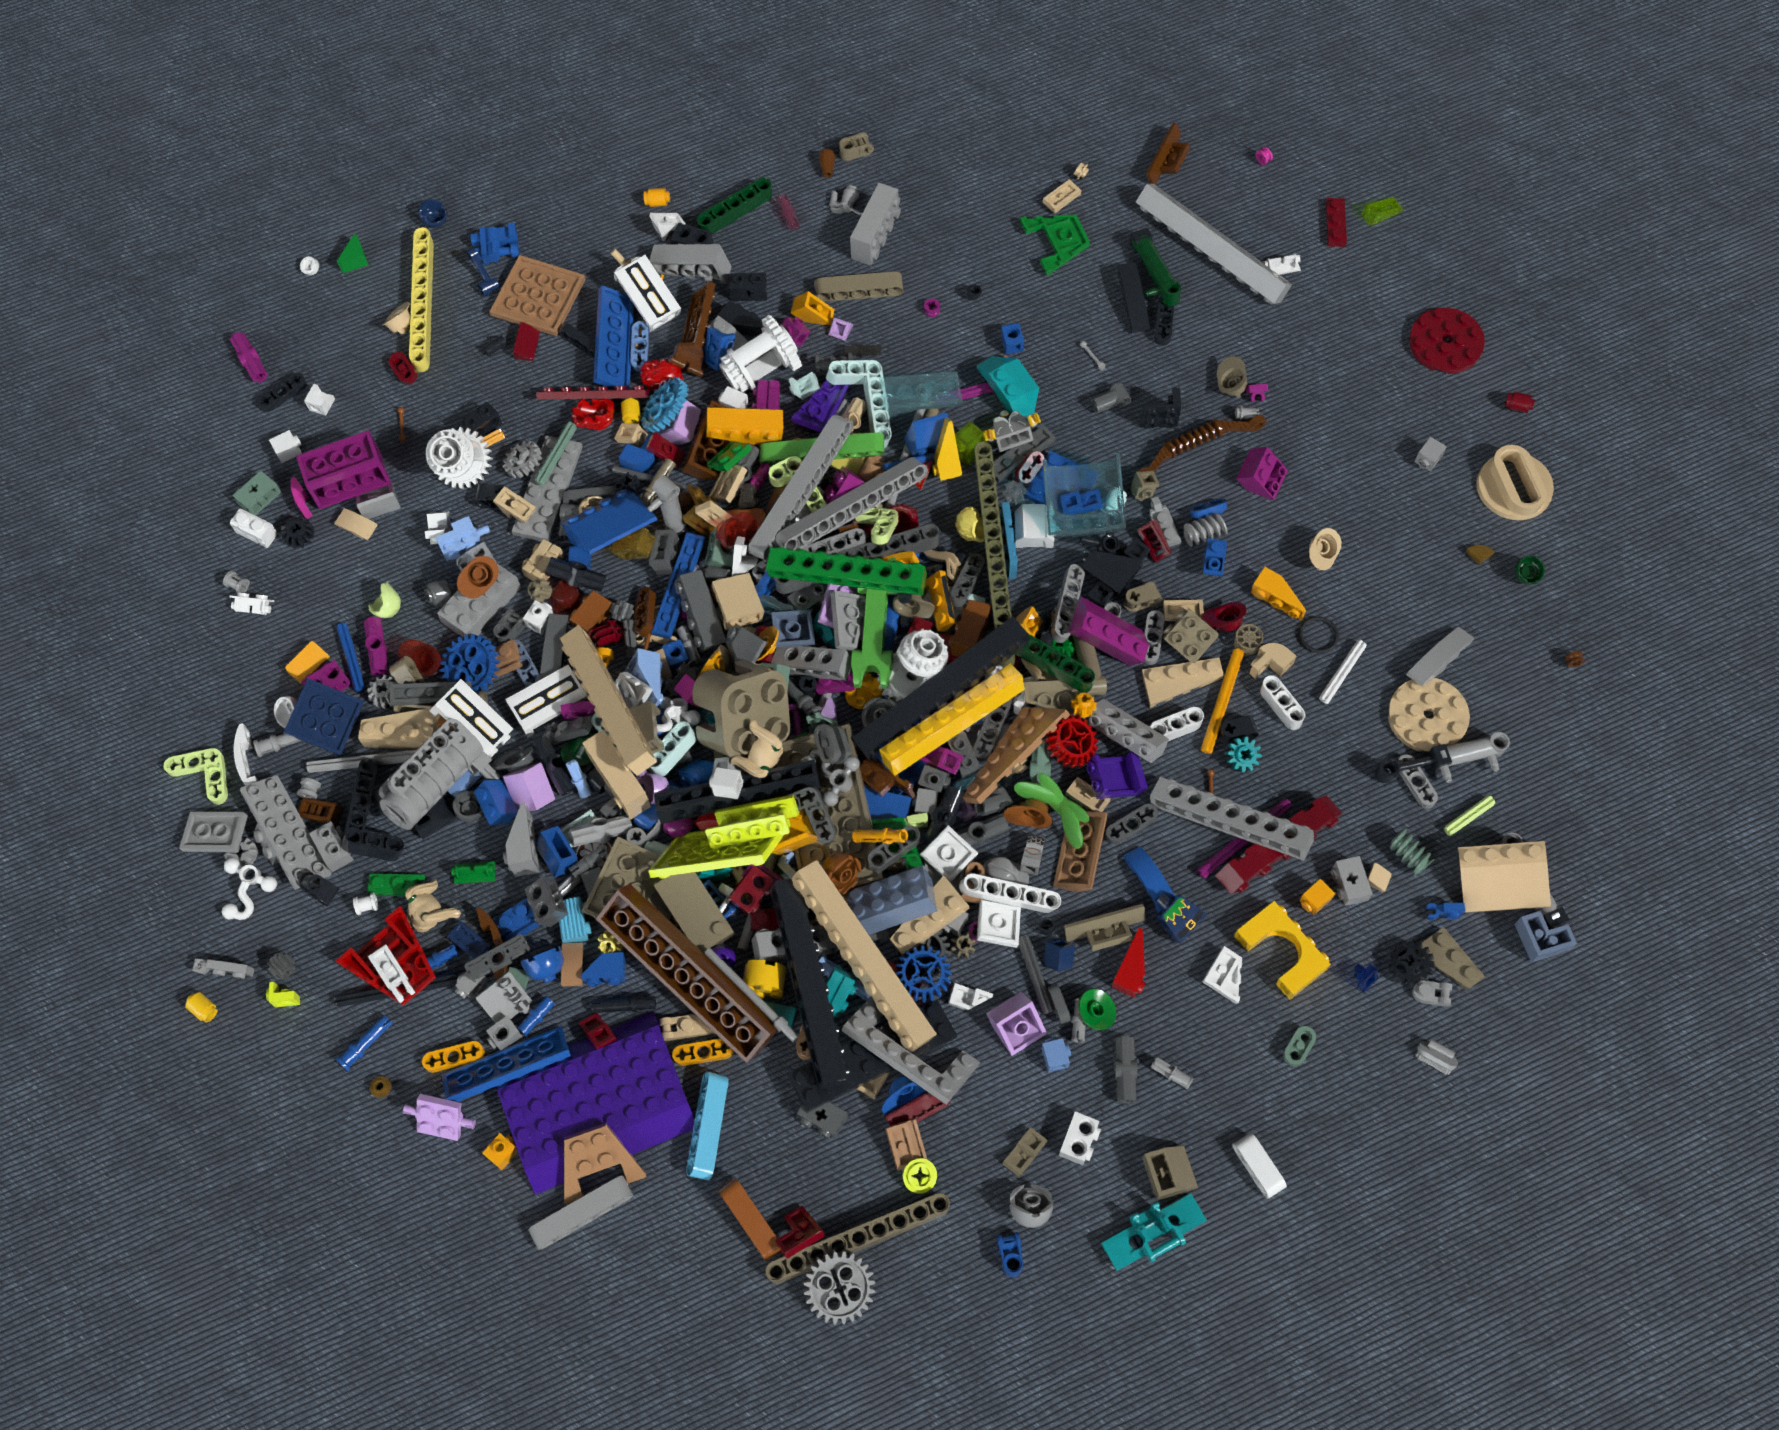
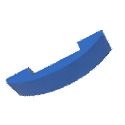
(1148, 874)

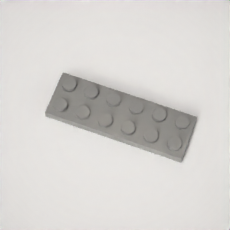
(549, 496)

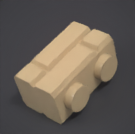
(537, 564)

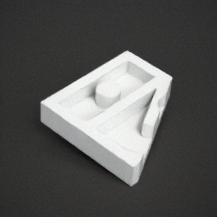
(632, 689)
(1225, 974)

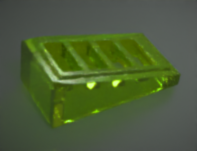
(1373, 217)

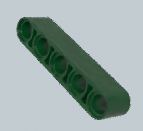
(735, 206)
(1057, 668)

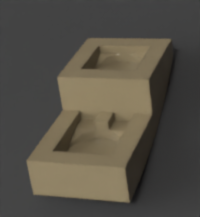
(1025, 1152)

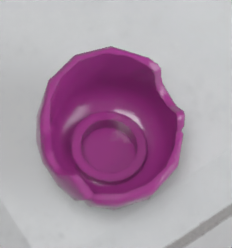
(678, 828)

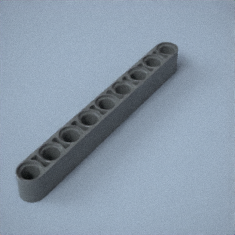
(900, 540)

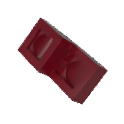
(597, 1031)

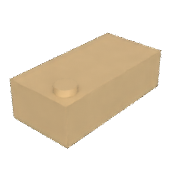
(622, 783)

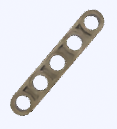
(859, 286)

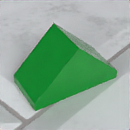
(352, 256)

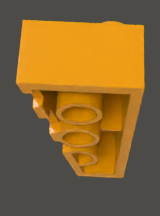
(745, 425)

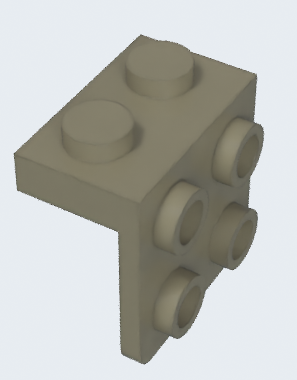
(1190, 635)

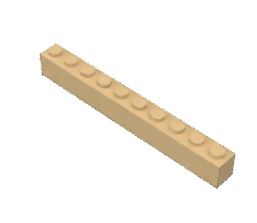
(608, 701)
(863, 956)

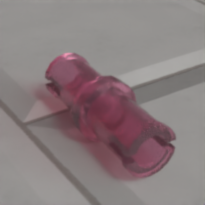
(788, 212)

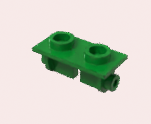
(474, 872)

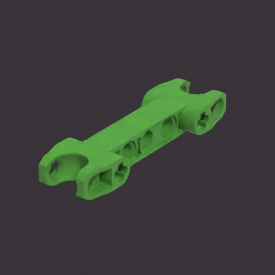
(873, 656)

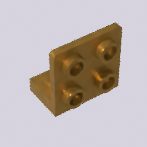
(692, 518)

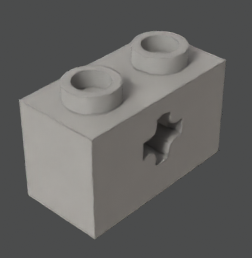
(1354, 871)

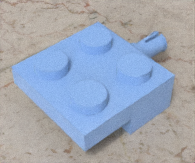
(461, 538)

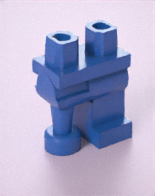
(496, 242)

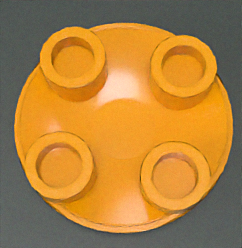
(860, 696)

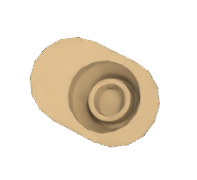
(399, 319)
(1324, 548)

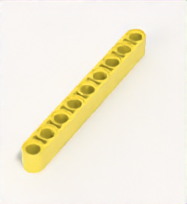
(421, 299)

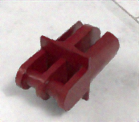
(607, 633)

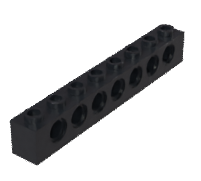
(700, 799)

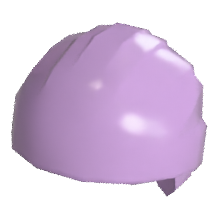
(653, 784)

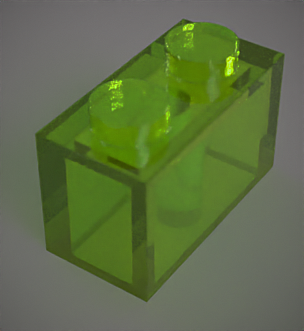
(966, 441)

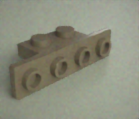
(1106, 929)

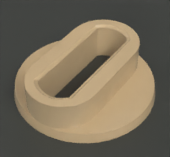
(1498, 490)

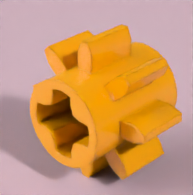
(1083, 705)

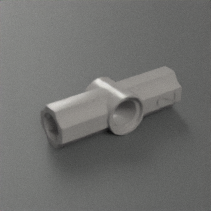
(599, 830)

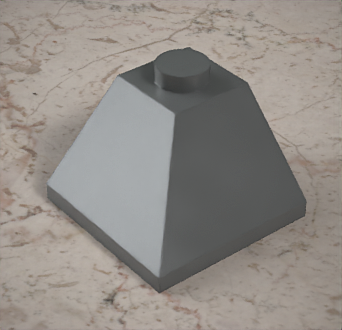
(743, 644)

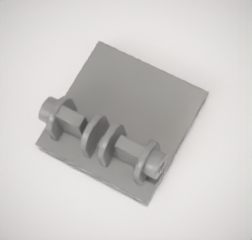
(504, 998)

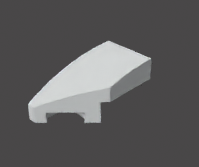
(967, 998)

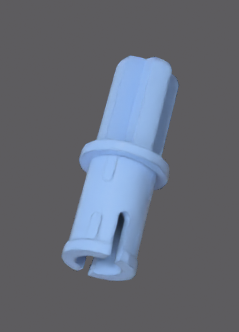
(578, 779)

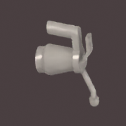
(849, 198)

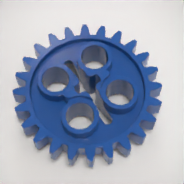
(470, 664)

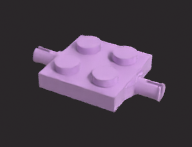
(439, 1117)

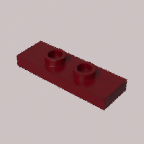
(917, 1108)

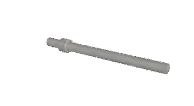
(779, 1022)

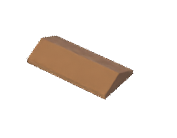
(1078, 866)

